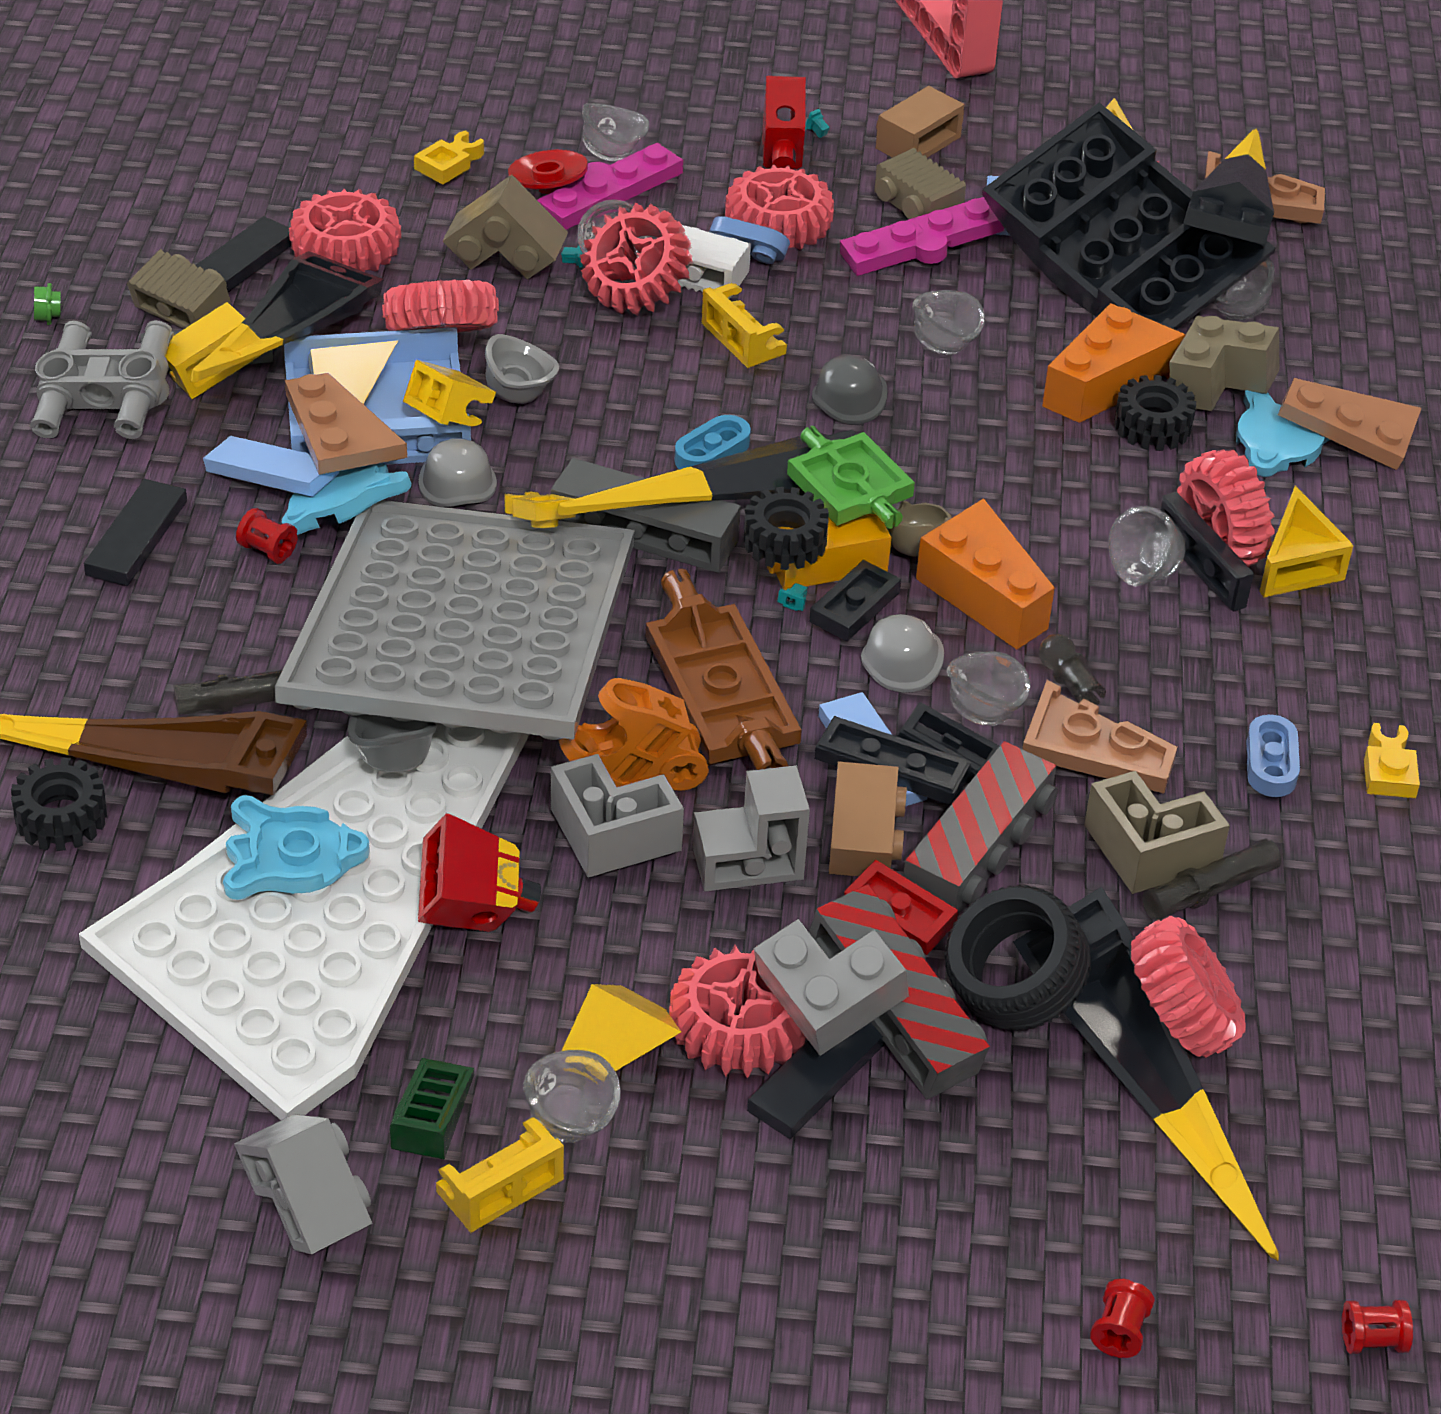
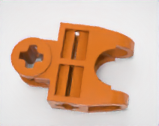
(644, 737)

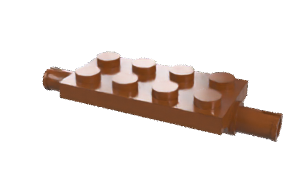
(721, 678)

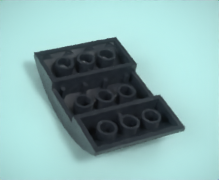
(1111, 224)

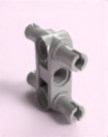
(102, 379)

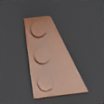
(1290, 197)
(1355, 420)
(338, 426)
(1087, 742)

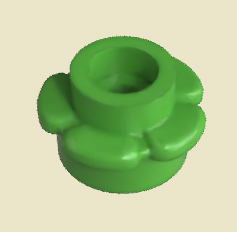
(46, 303)

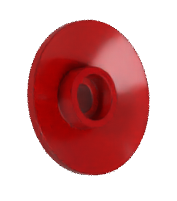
(549, 169)

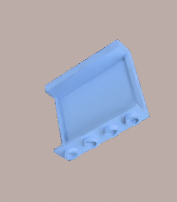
(386, 398)

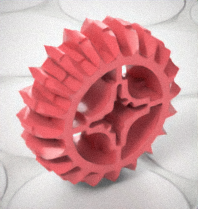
(783, 201)
(347, 229)
(658, 265)
(441, 305)
(1230, 501)
(1188, 986)
(732, 1015)

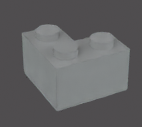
(614, 824)
(758, 841)
(835, 994)
(308, 1178)

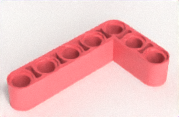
(959, 32)

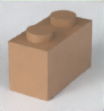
(921, 122)
(865, 818)

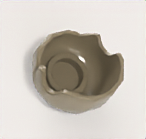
(916, 522)

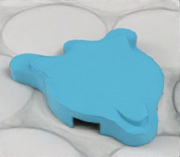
(1273, 440)
(346, 496)
(288, 849)

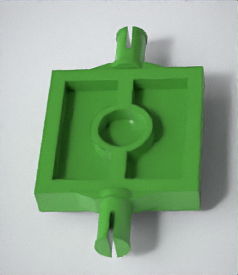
(851, 477)

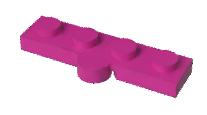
(615, 181)
(920, 237)

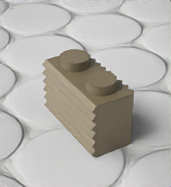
(917, 184)
(177, 289)

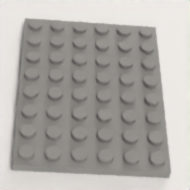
(460, 620)

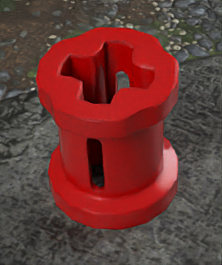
(258, 520)
(1122, 1319)
(1396, 1319)

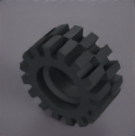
(1155, 412)
(786, 545)
(62, 823)

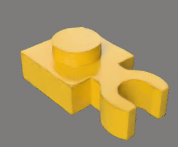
(446, 160)
(538, 508)
(1389, 766)

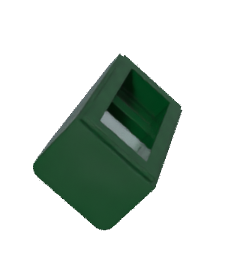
(424, 1136)

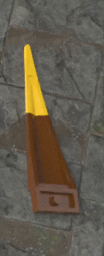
(201, 751)

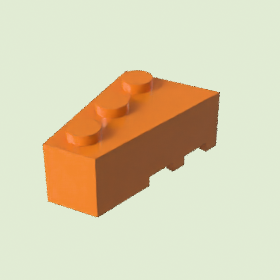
(1103, 358)
(987, 575)

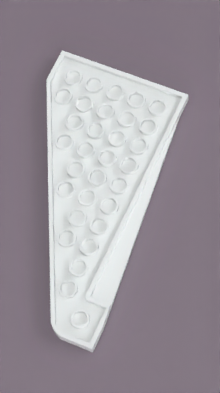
(301, 982)

